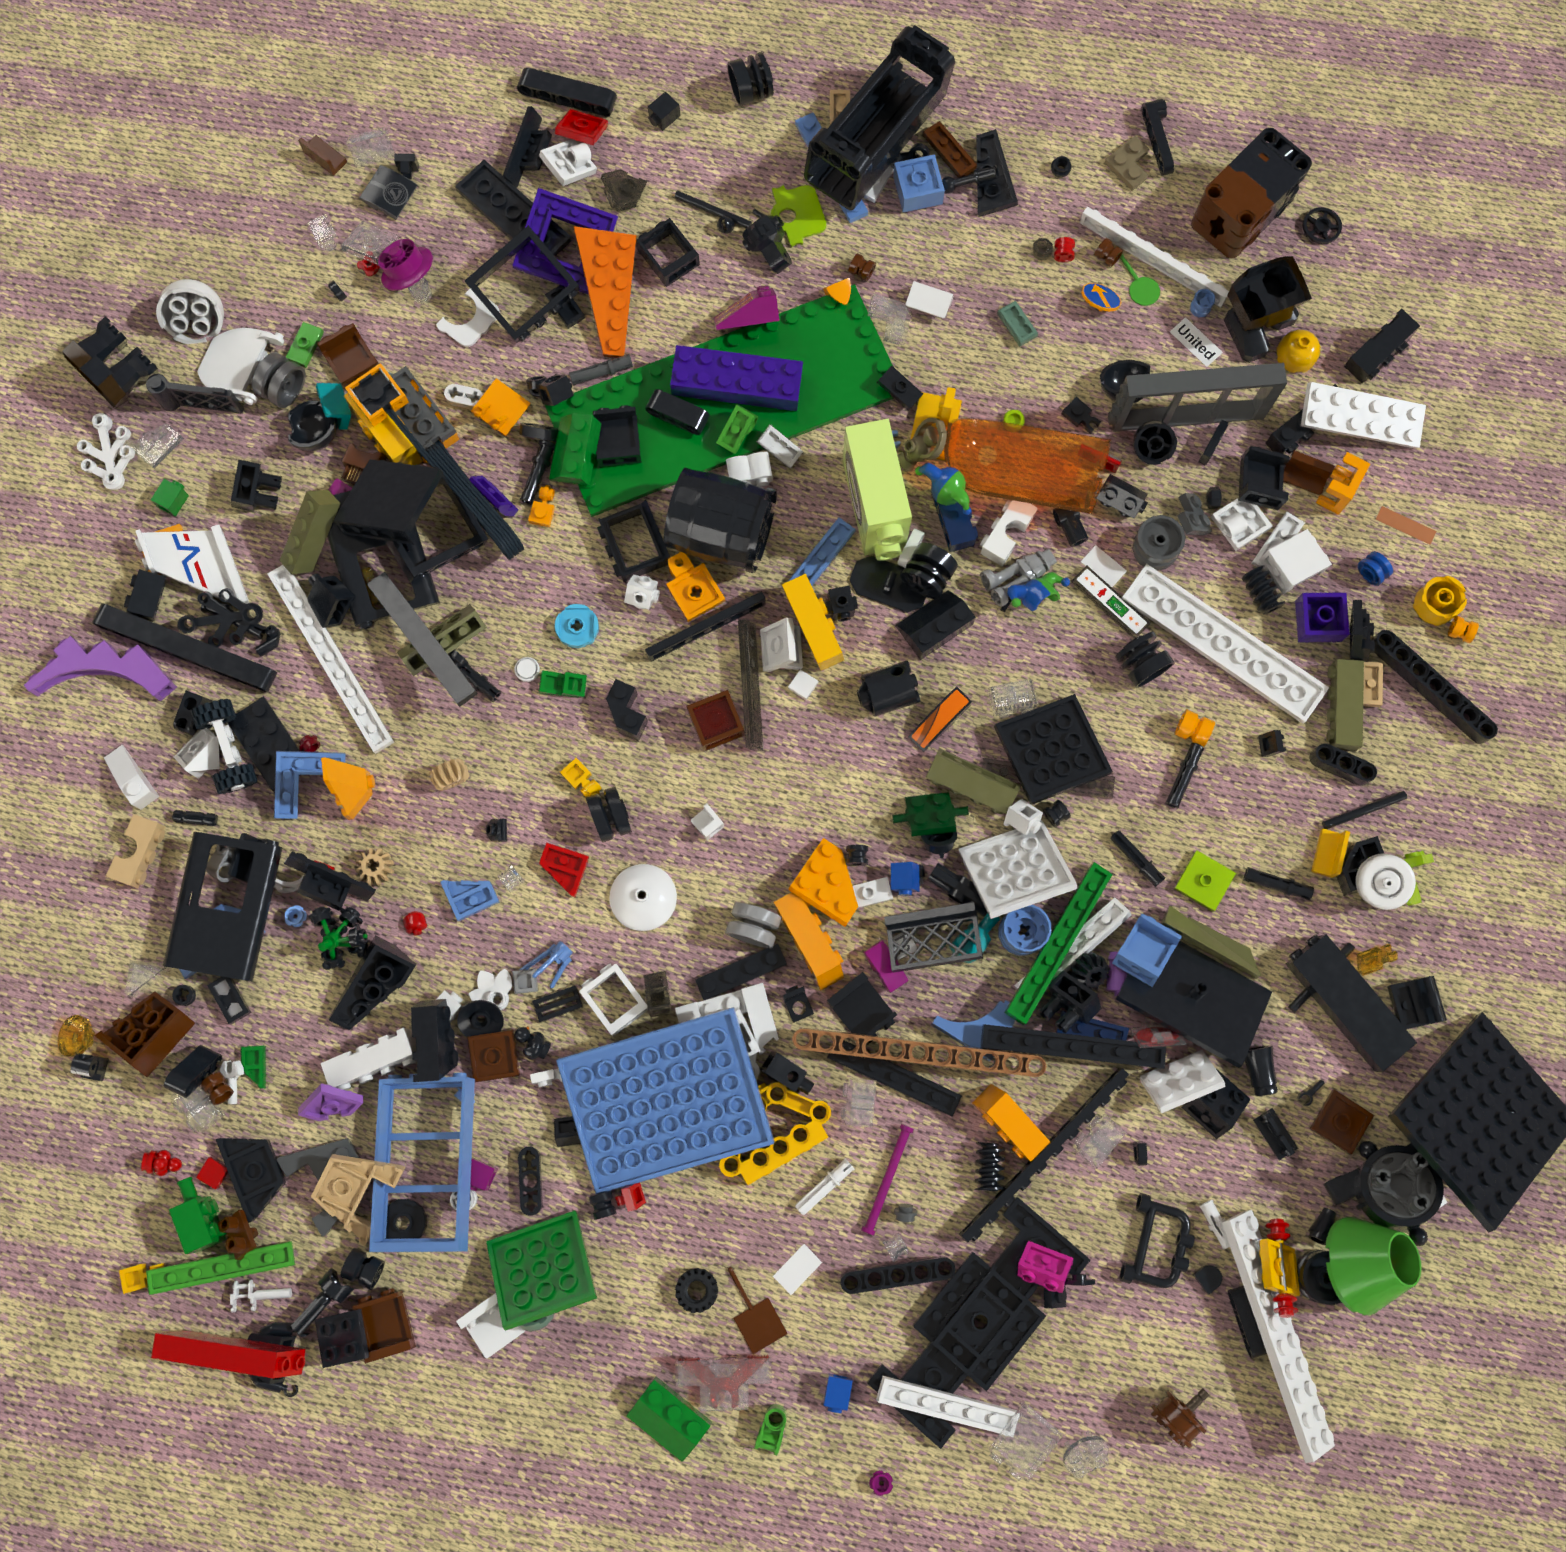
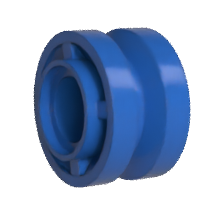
(1375, 568)

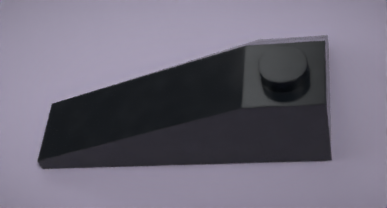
(374, 979)

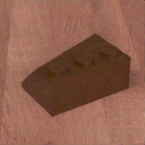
(147, 1033)

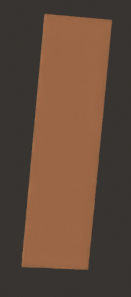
(1406, 525)

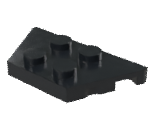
(253, 1172)

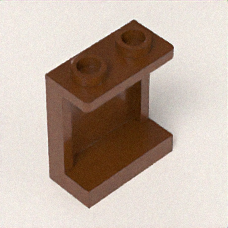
(347, 354)
(386, 1324)

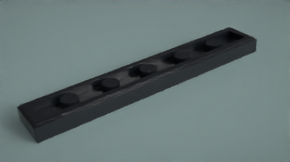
(705, 627)
(900, 1080)

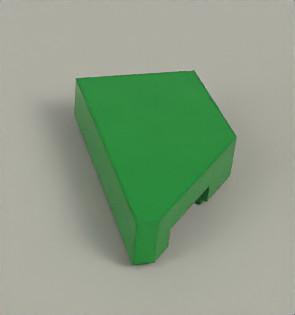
(254, 1064)

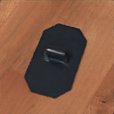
(883, 584)

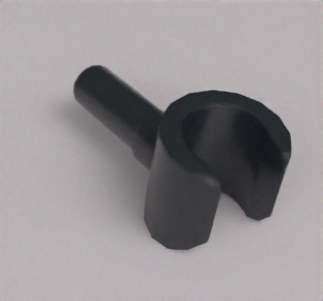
(1311, 1092)

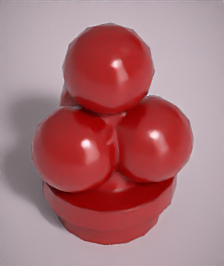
(160, 1163)

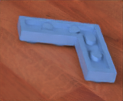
(287, 771)

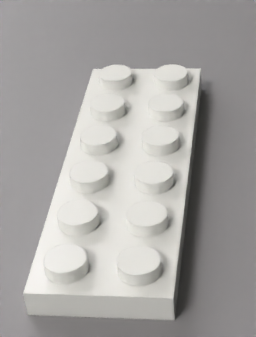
(1363, 415)

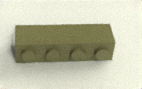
(309, 531)
(1346, 704)
(972, 781)

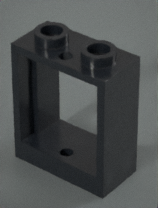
(677, 268)

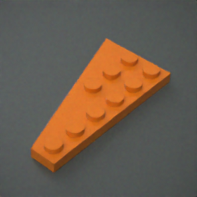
(608, 273)

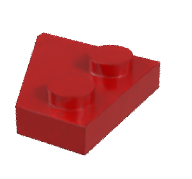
(564, 866)

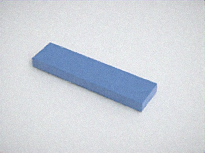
(825, 551)

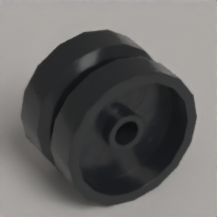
(611, 813)
(1310, 1277)

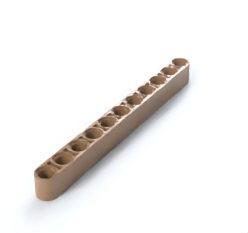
(929, 1057)

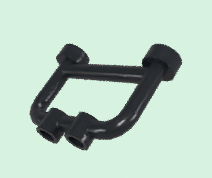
(1184, 1240)

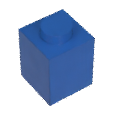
(905, 878)
(837, 1393)

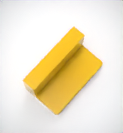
(1330, 853)

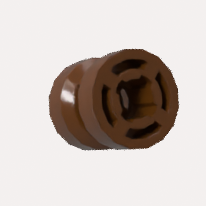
(1108, 252)
(862, 267)
(217, 1088)

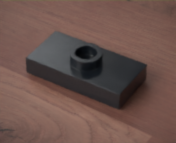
(900, 388)

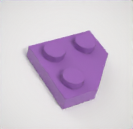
(330, 1102)

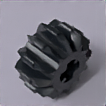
(1090, 970)

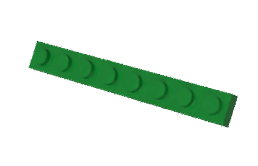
(1059, 943)

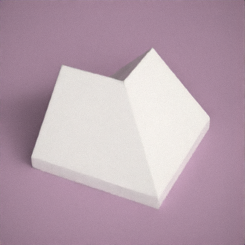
(200, 753)

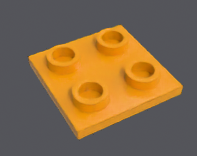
(500, 407)

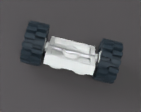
(216, 715)

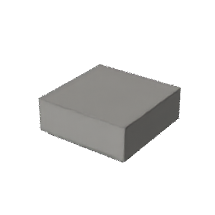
(524, 981)

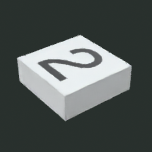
(910, 947)

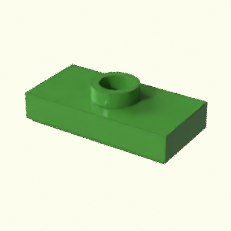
(304, 344)

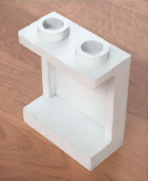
(1295, 561)

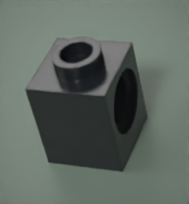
(555, 389)

